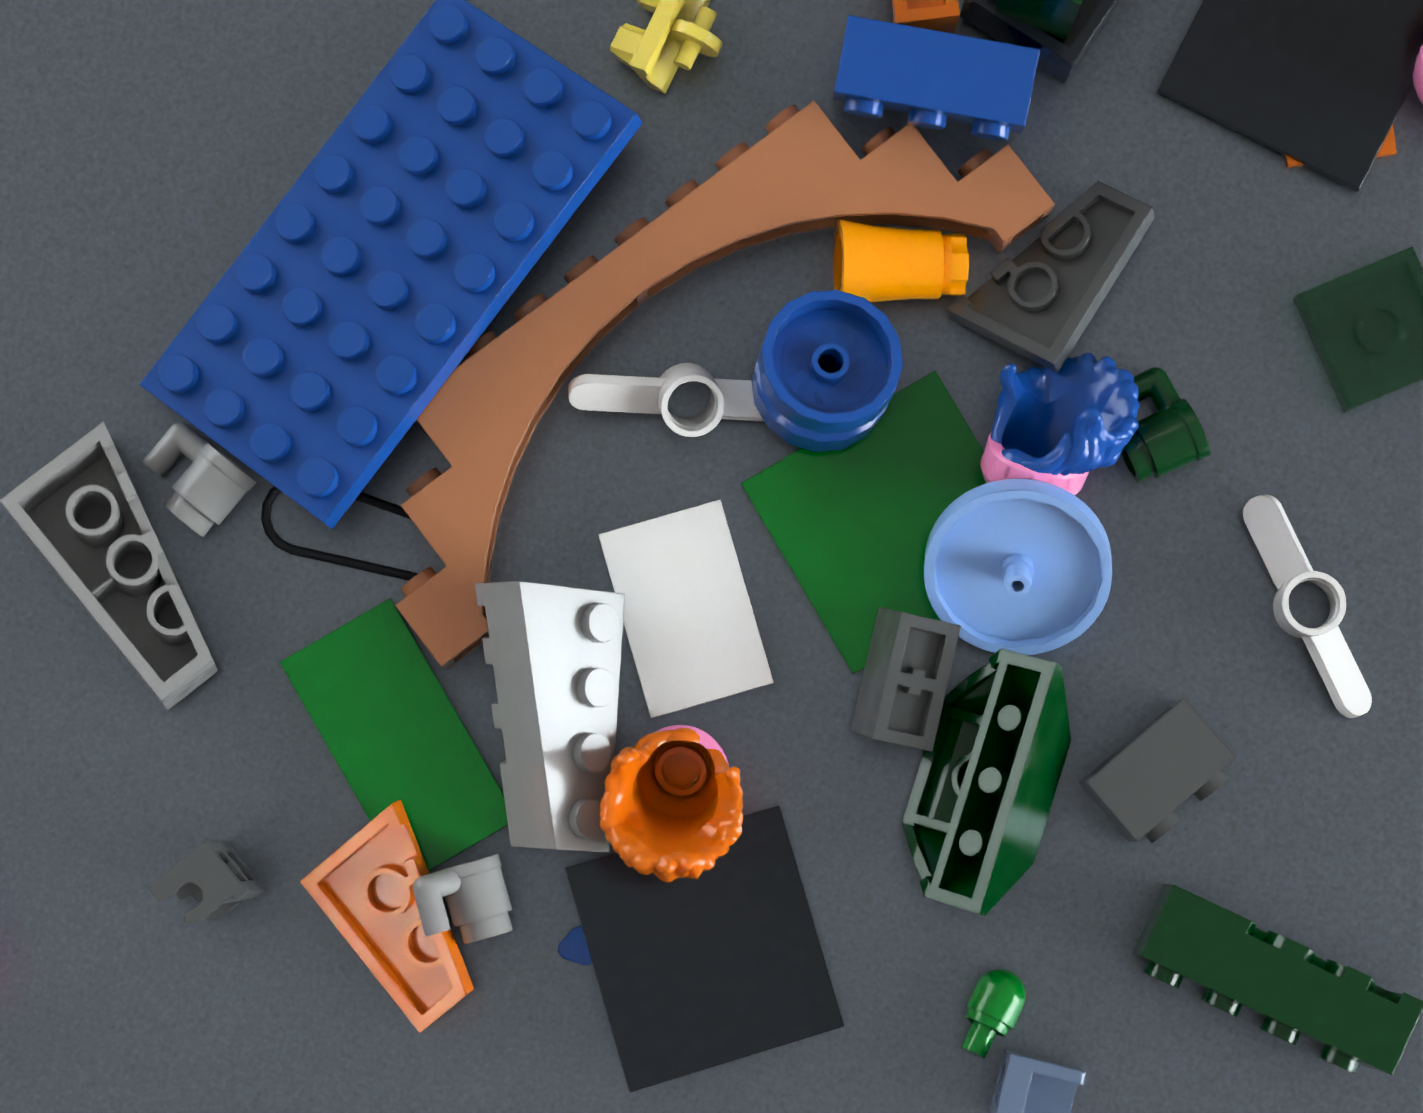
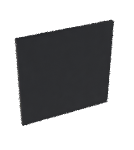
(1302, 75)
(707, 962)

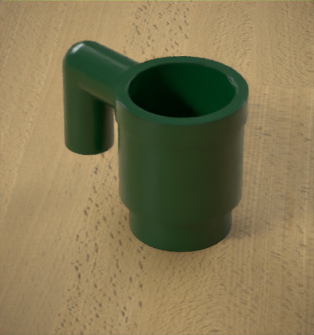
(1166, 437)

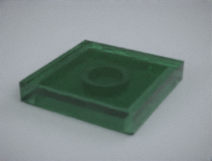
(1368, 328)

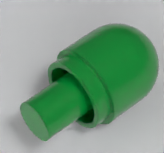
(993, 1009)

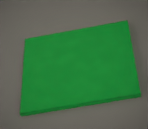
(863, 514)

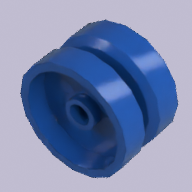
(826, 370)

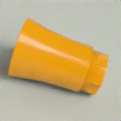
(898, 262)

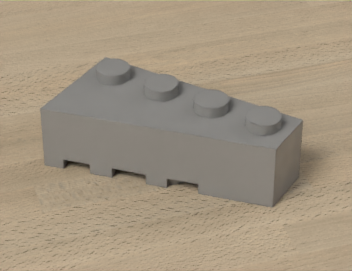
(104, 549)
(555, 706)

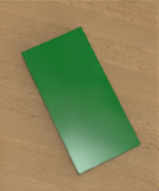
(398, 732)

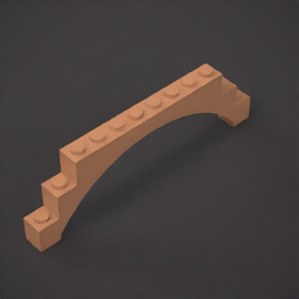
(780, 187)

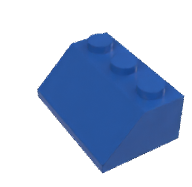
(935, 77)

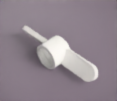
(650, 395)
(1288, 568)

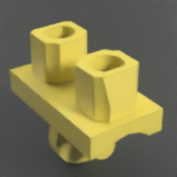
(670, 41)

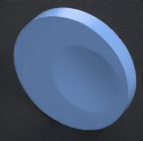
(1018, 566)

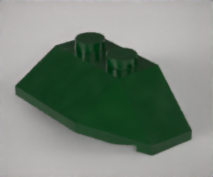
(988, 781)

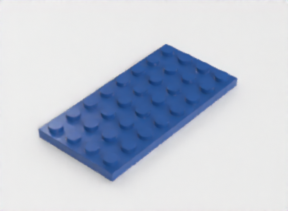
(390, 256)

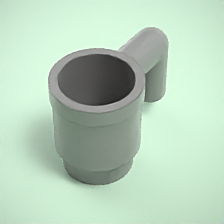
(207, 487)
(474, 898)

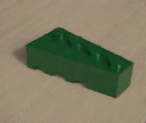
(1276, 980)

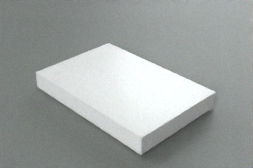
(686, 609)

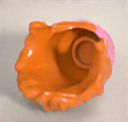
(672, 803)

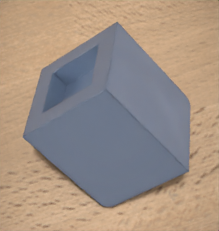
(1034, 1085)

